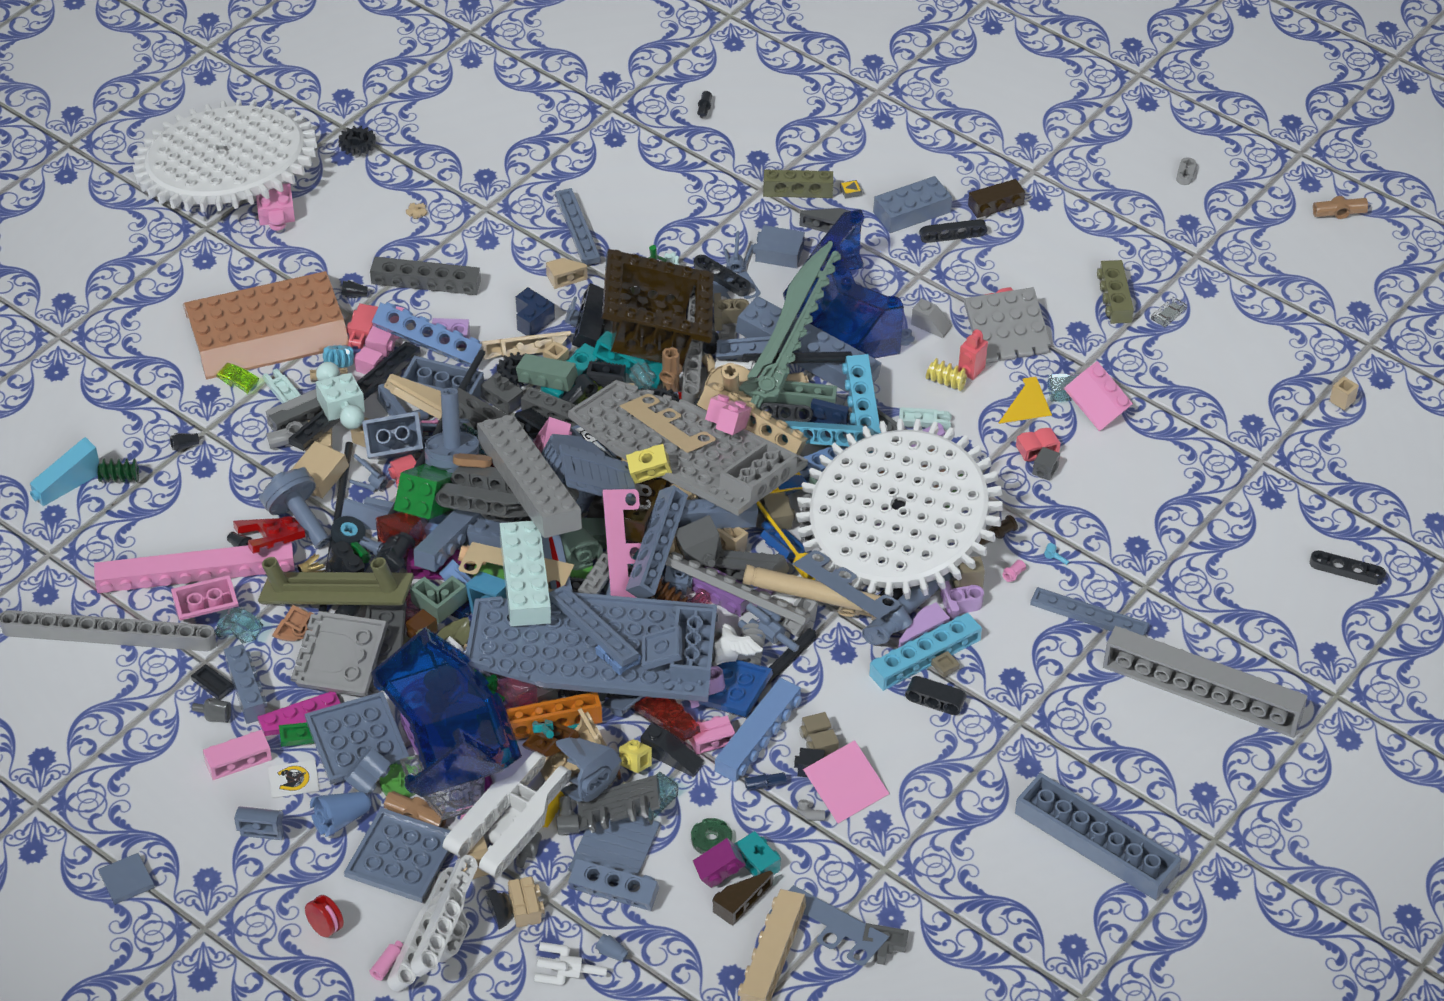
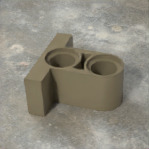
(727, 310)

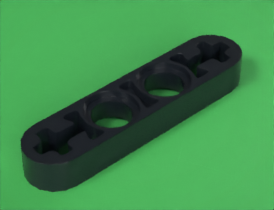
(978, 229)
(724, 273)
(1348, 565)

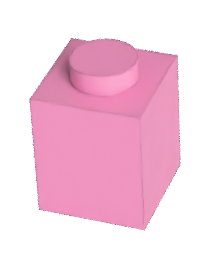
(367, 360)

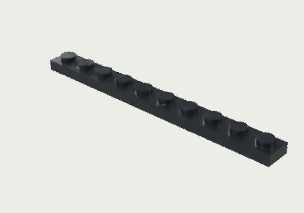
(368, 384)

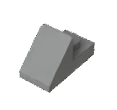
(811, 607)

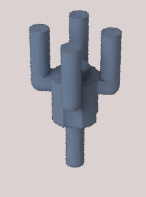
(769, 625)

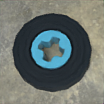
(348, 523)

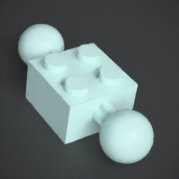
(339, 395)

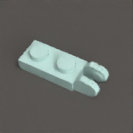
(281, 386)
(926, 417)

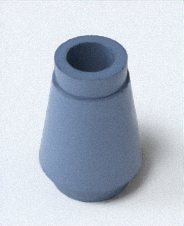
(611, 948)

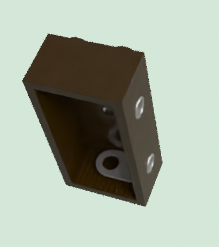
(637, 520)

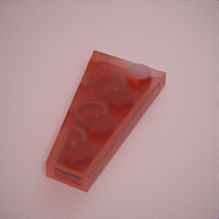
(668, 715)

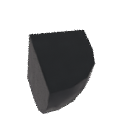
(499, 907)

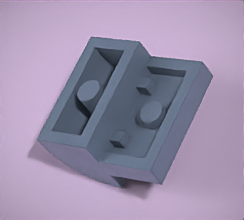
(259, 823)

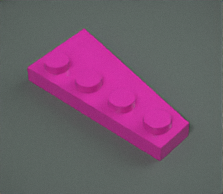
(295, 713)

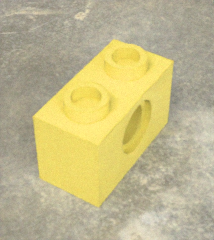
(648, 463)

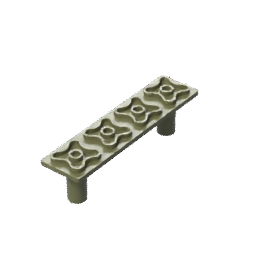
(335, 588)

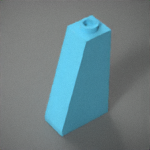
(66, 473)

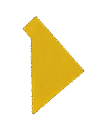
(1028, 404)

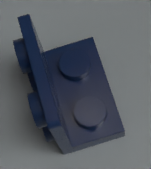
(828, 413)

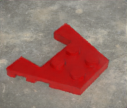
(273, 531)

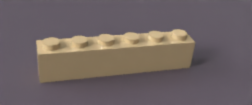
(773, 947)

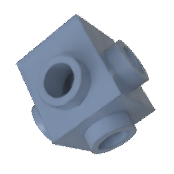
(678, 579)

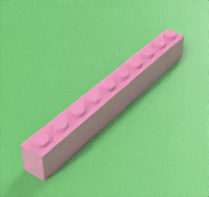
(188, 567)

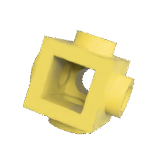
(635, 756)

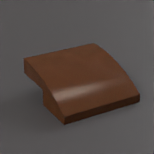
(546, 746)

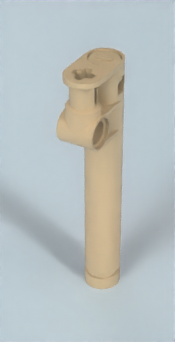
(803, 588)

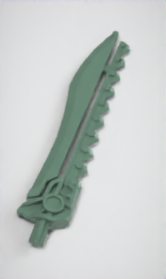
(773, 377)

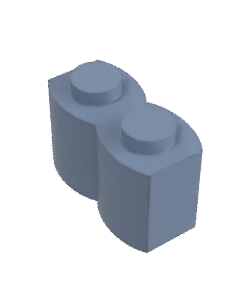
(367, 771)

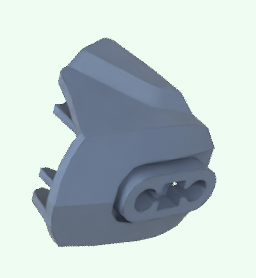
(597, 767)

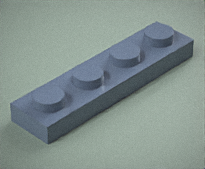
(737, 347)

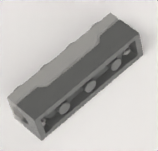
(297, 409)

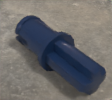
(764, 781)

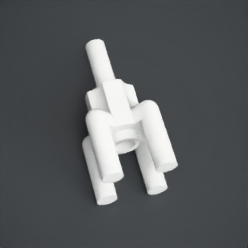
(565, 965)

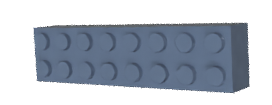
(761, 319)
(1098, 836)

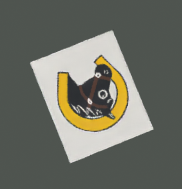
(293, 778)

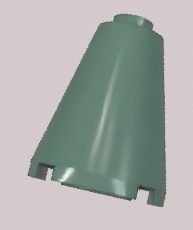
(580, 548)

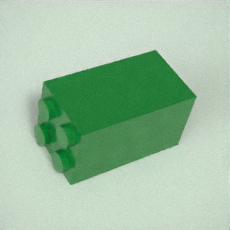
(418, 491)

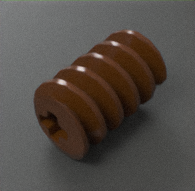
(665, 593)

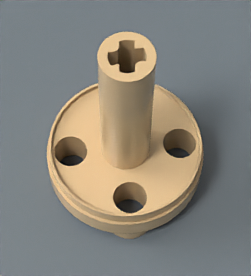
(731, 377)

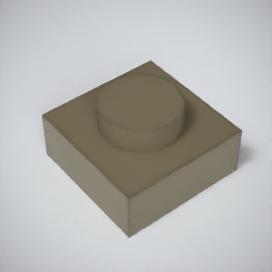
(945, 664)

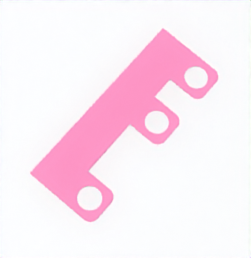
(617, 548)

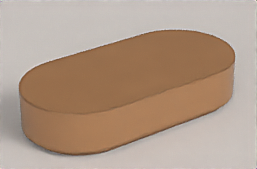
(472, 460)

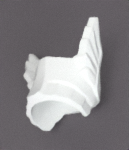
(729, 645)

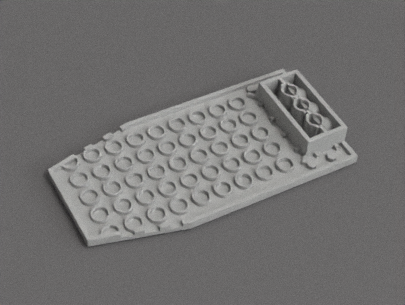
(727, 472)

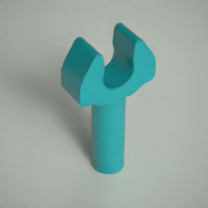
(546, 728)

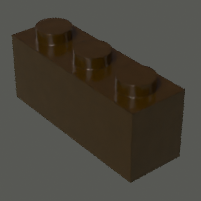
(996, 198)

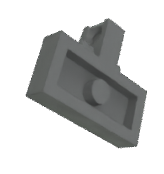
(896, 941)

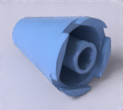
(338, 810)

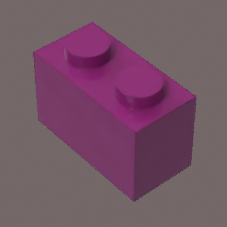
(719, 863)

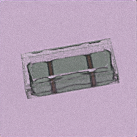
(1169, 312)

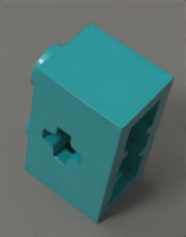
(758, 855)

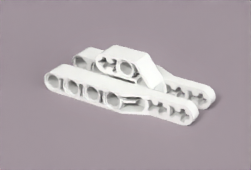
(516, 825)
(437, 928)

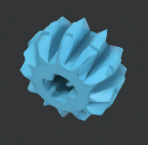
(339, 355)

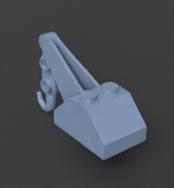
(397, 435)

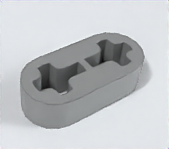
(1183, 170)

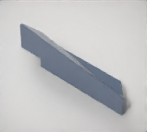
(370, 511)

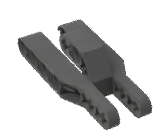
(484, 493)

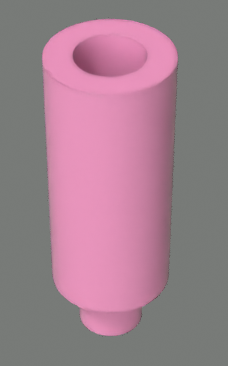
(386, 961)

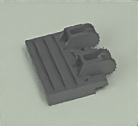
(620, 803)

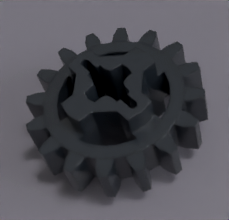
(357, 140)
(510, 364)

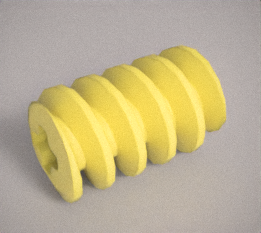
(947, 374)

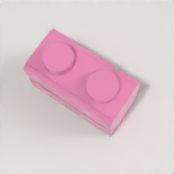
(712, 735)

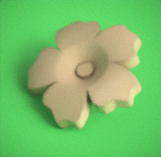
(416, 210)

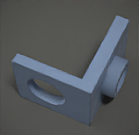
(572, 314)

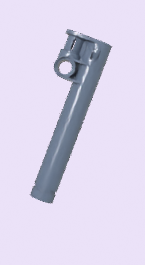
(898, 619)

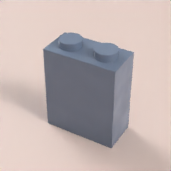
(779, 246)

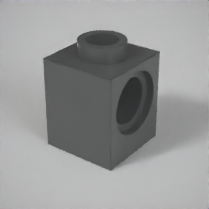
(1046, 463)

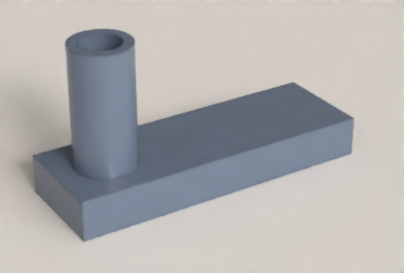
(392, 405)

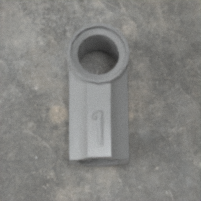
(280, 437)

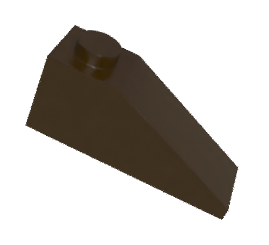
(741, 896)

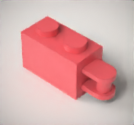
(360, 325)
(973, 354)

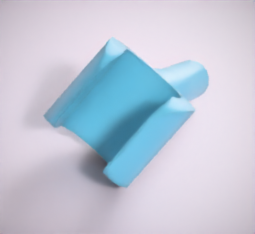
(1050, 552)

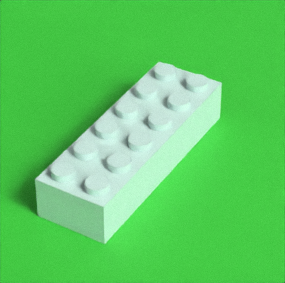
(524, 574)

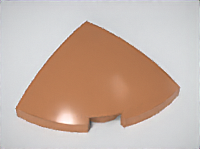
(293, 625)

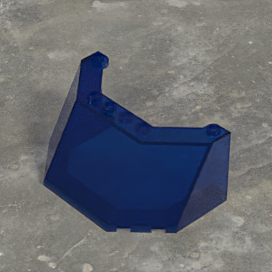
(851, 311)
(450, 711)

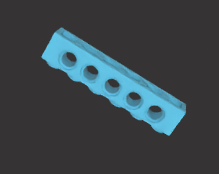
(860, 366)
(918, 654)

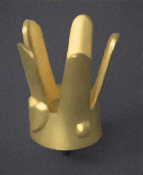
(307, 566)

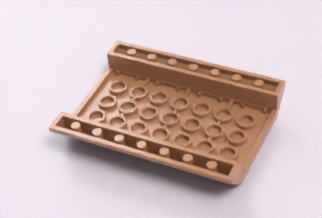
(266, 323)

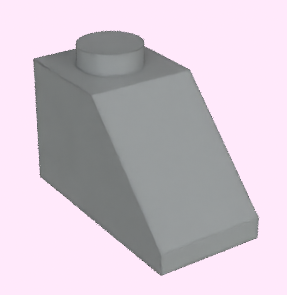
(930, 318)

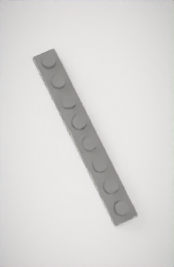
(743, 591)

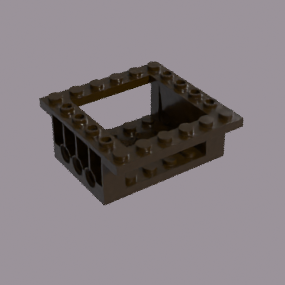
(654, 320)

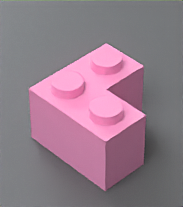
(728, 415)

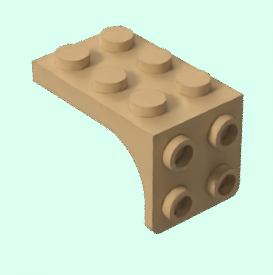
(587, 731)

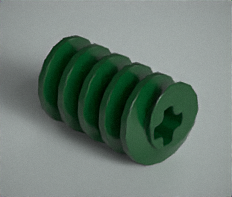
(118, 470)

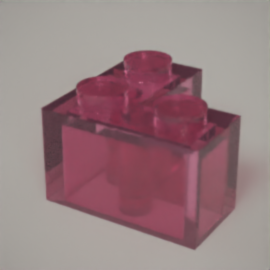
(516, 692)

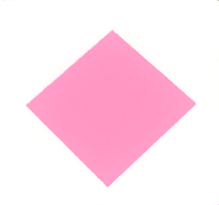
(846, 781)

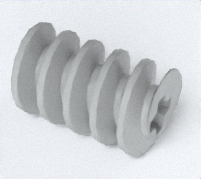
(752, 633)

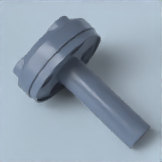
(442, 446)
(288, 493)

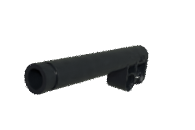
(393, 552)

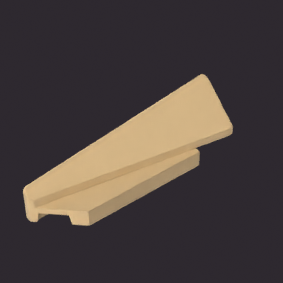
(524, 344)
(419, 395)

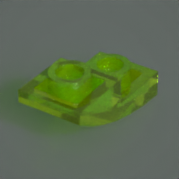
(238, 376)

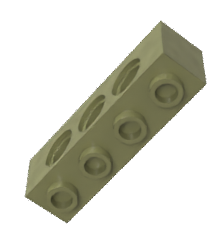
(798, 183)
(1115, 291)

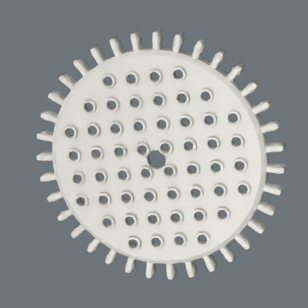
(194, 168)
(916, 568)

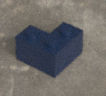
(533, 312)

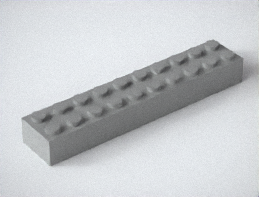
(529, 476)
(1204, 681)

